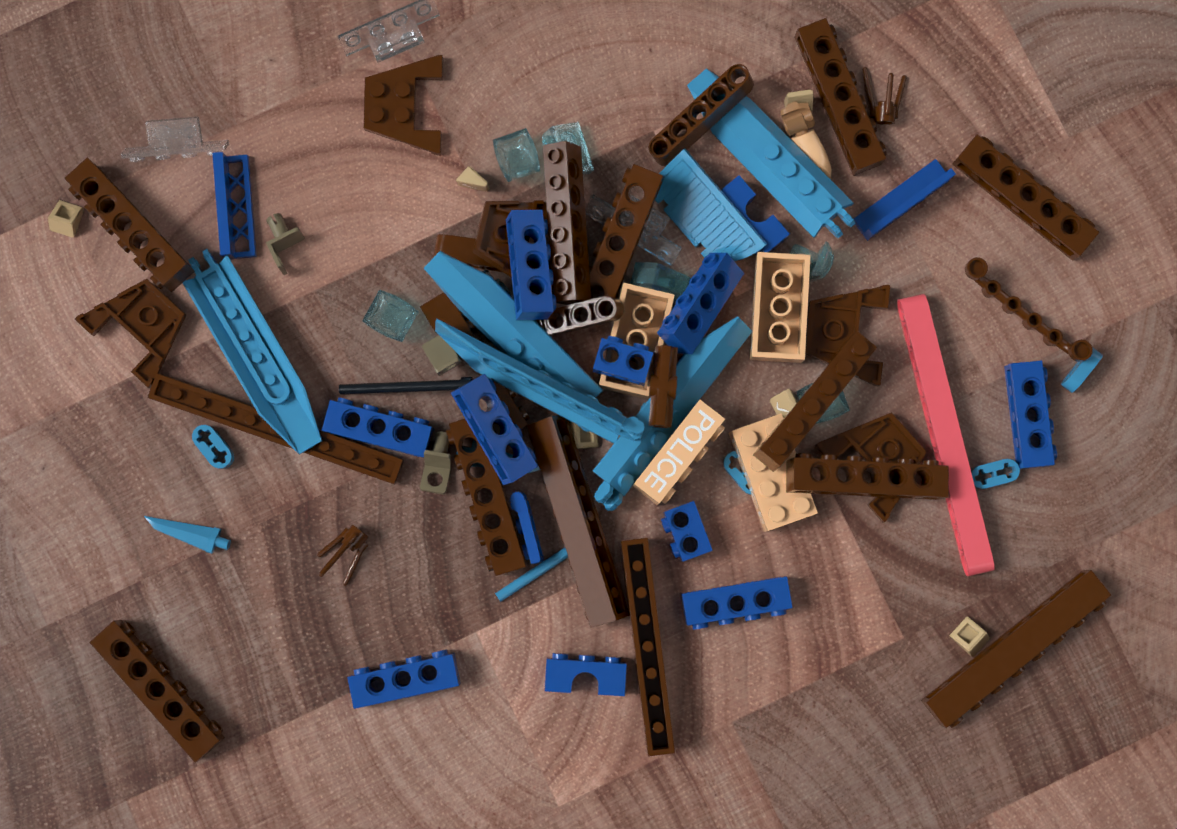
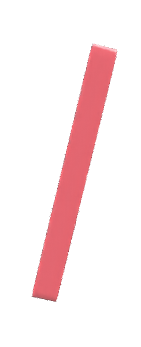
(945, 434)

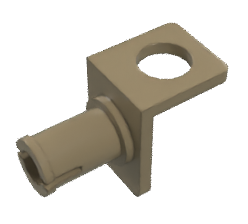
(283, 239)
(441, 355)
(437, 462)

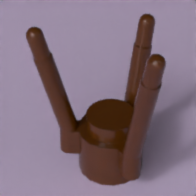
(885, 112)
(352, 539)

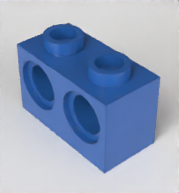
(620, 368)
(693, 529)

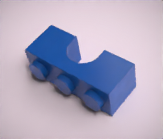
(771, 229)
(562, 671)

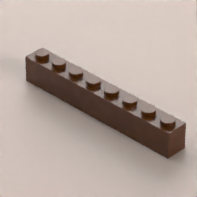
(578, 520)
(647, 647)
(1016, 648)

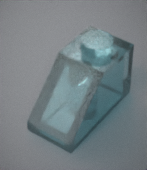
(659, 278)

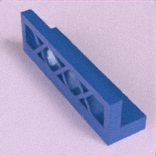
(902, 199)
(224, 205)

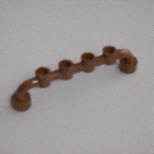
(977, 269)

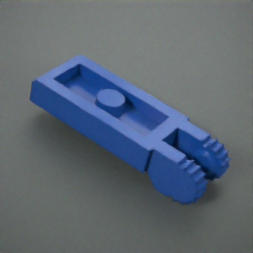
(526, 526)

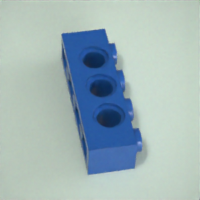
(700, 302)
(527, 304)
(337, 424)
(481, 424)
(1022, 428)
(776, 588)
(365, 695)

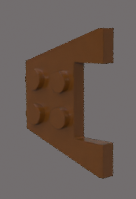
(391, 104)
(492, 238)
(147, 317)
(836, 319)
(877, 439)

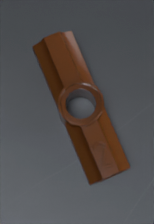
(663, 386)

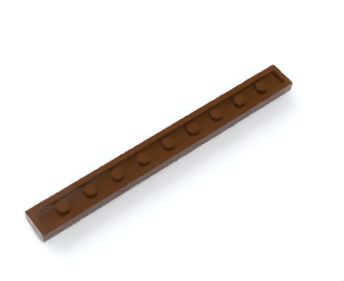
(248, 420)

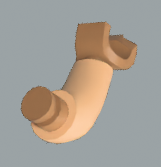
(797, 119)

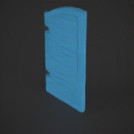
(705, 211)

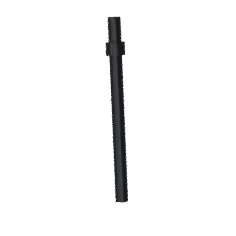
(395, 387)

